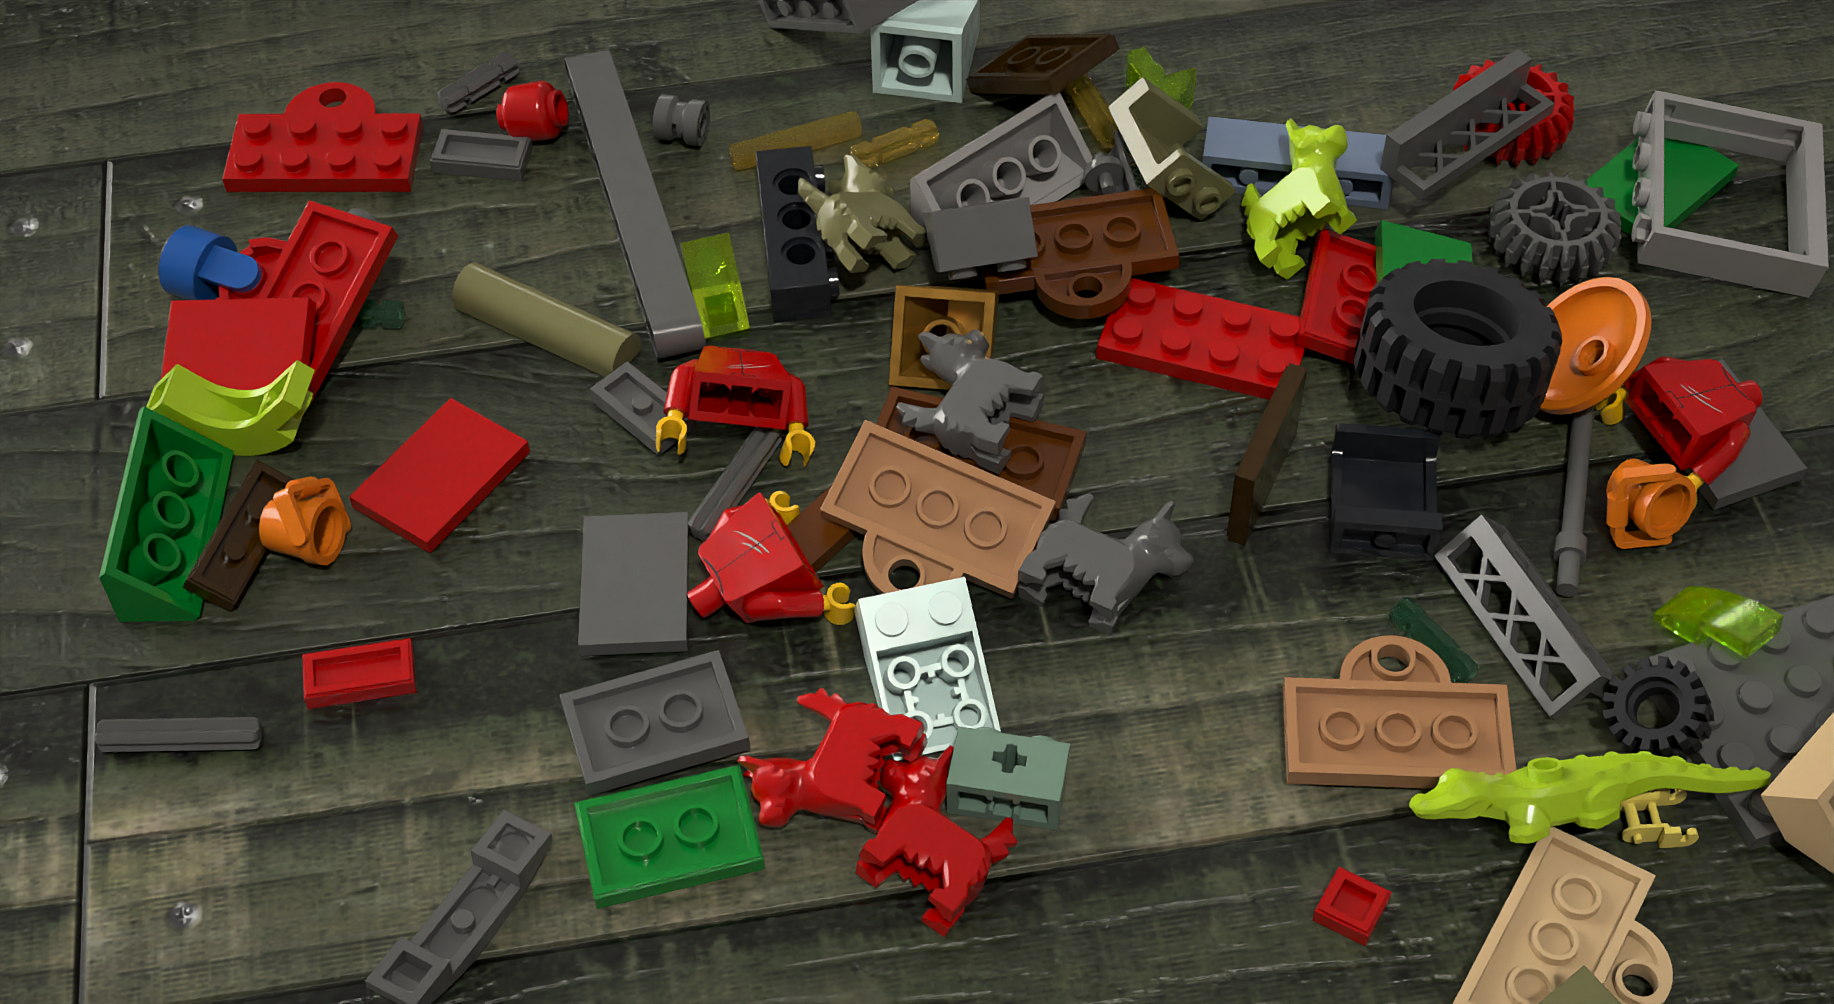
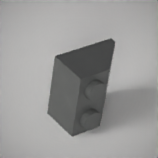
(981, 236)

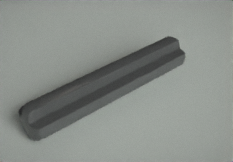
(735, 480)
(179, 734)

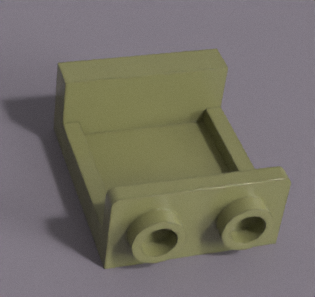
(1154, 133)

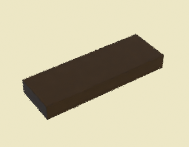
(236, 542)

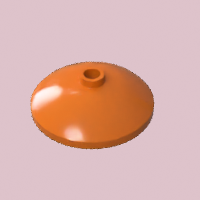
(1603, 342)

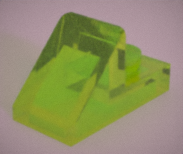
(1177, 85)
(715, 284)

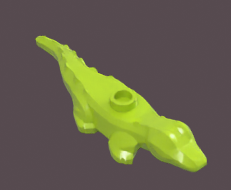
(1572, 790)

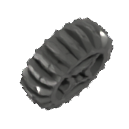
(1554, 227)

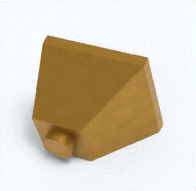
(937, 312)

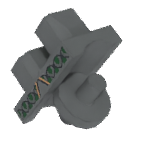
(1114, 171)

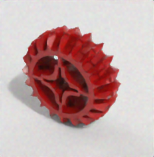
(1544, 136)

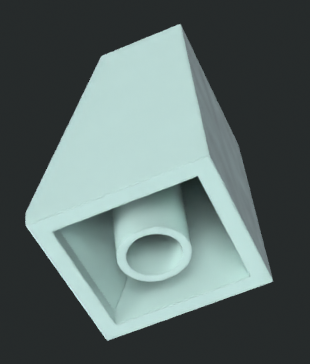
(926, 50)

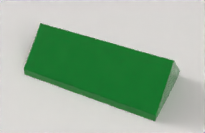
(163, 520)

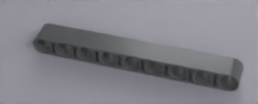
(634, 206)

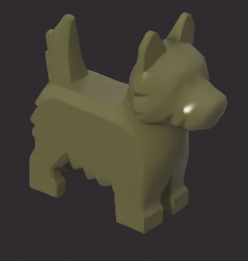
(863, 218)

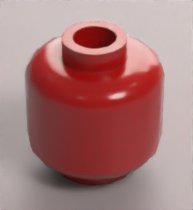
(533, 111)

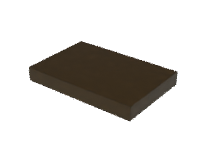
(1042, 63)
(1266, 454)

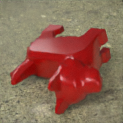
(844, 769)
(928, 844)

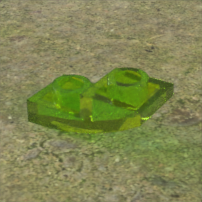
(1722, 615)

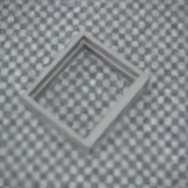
(1745, 132)

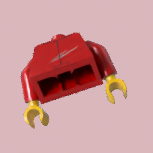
(737, 390)
(1690, 411)
(763, 569)

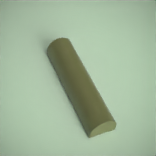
(543, 320)

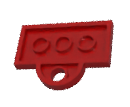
(324, 146)

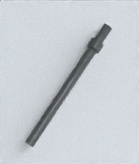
(1571, 543)

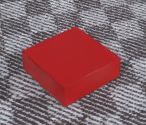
(1352, 906)

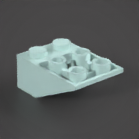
(927, 659)

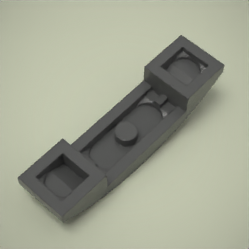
(467, 917)

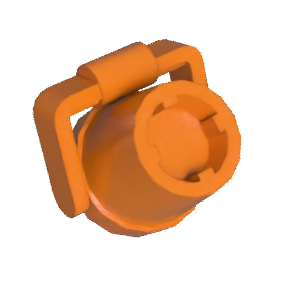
(1652, 498)
(306, 527)

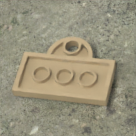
(1566, 913)

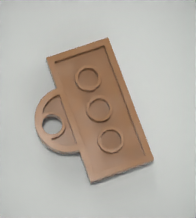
(933, 514)
(1393, 725)

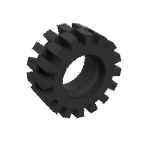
(1648, 681)

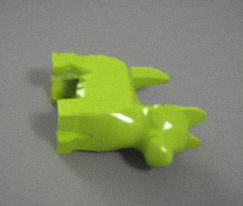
(1301, 200)

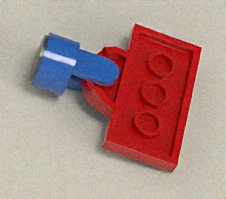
(326, 258)

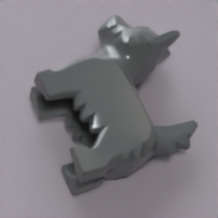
(979, 405)
(1099, 567)

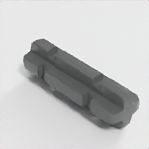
(478, 82)

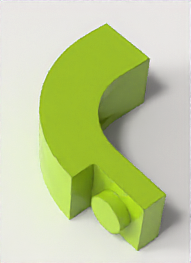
(238, 419)

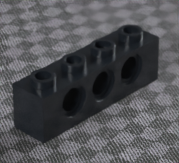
(793, 246)

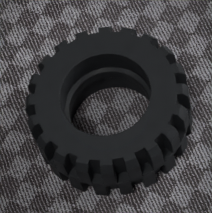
(1457, 348)

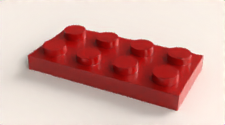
(1201, 339)

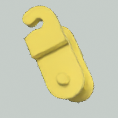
(1661, 832)

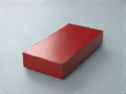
(359, 673)

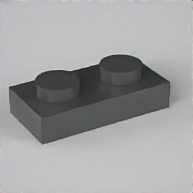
(634, 404)

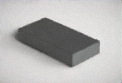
(481, 155)

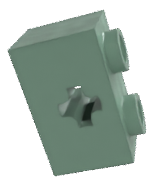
(1008, 777)

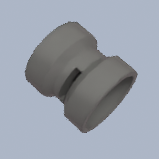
(681, 120)

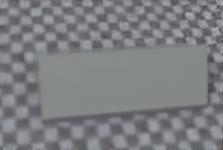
(1026, 156)

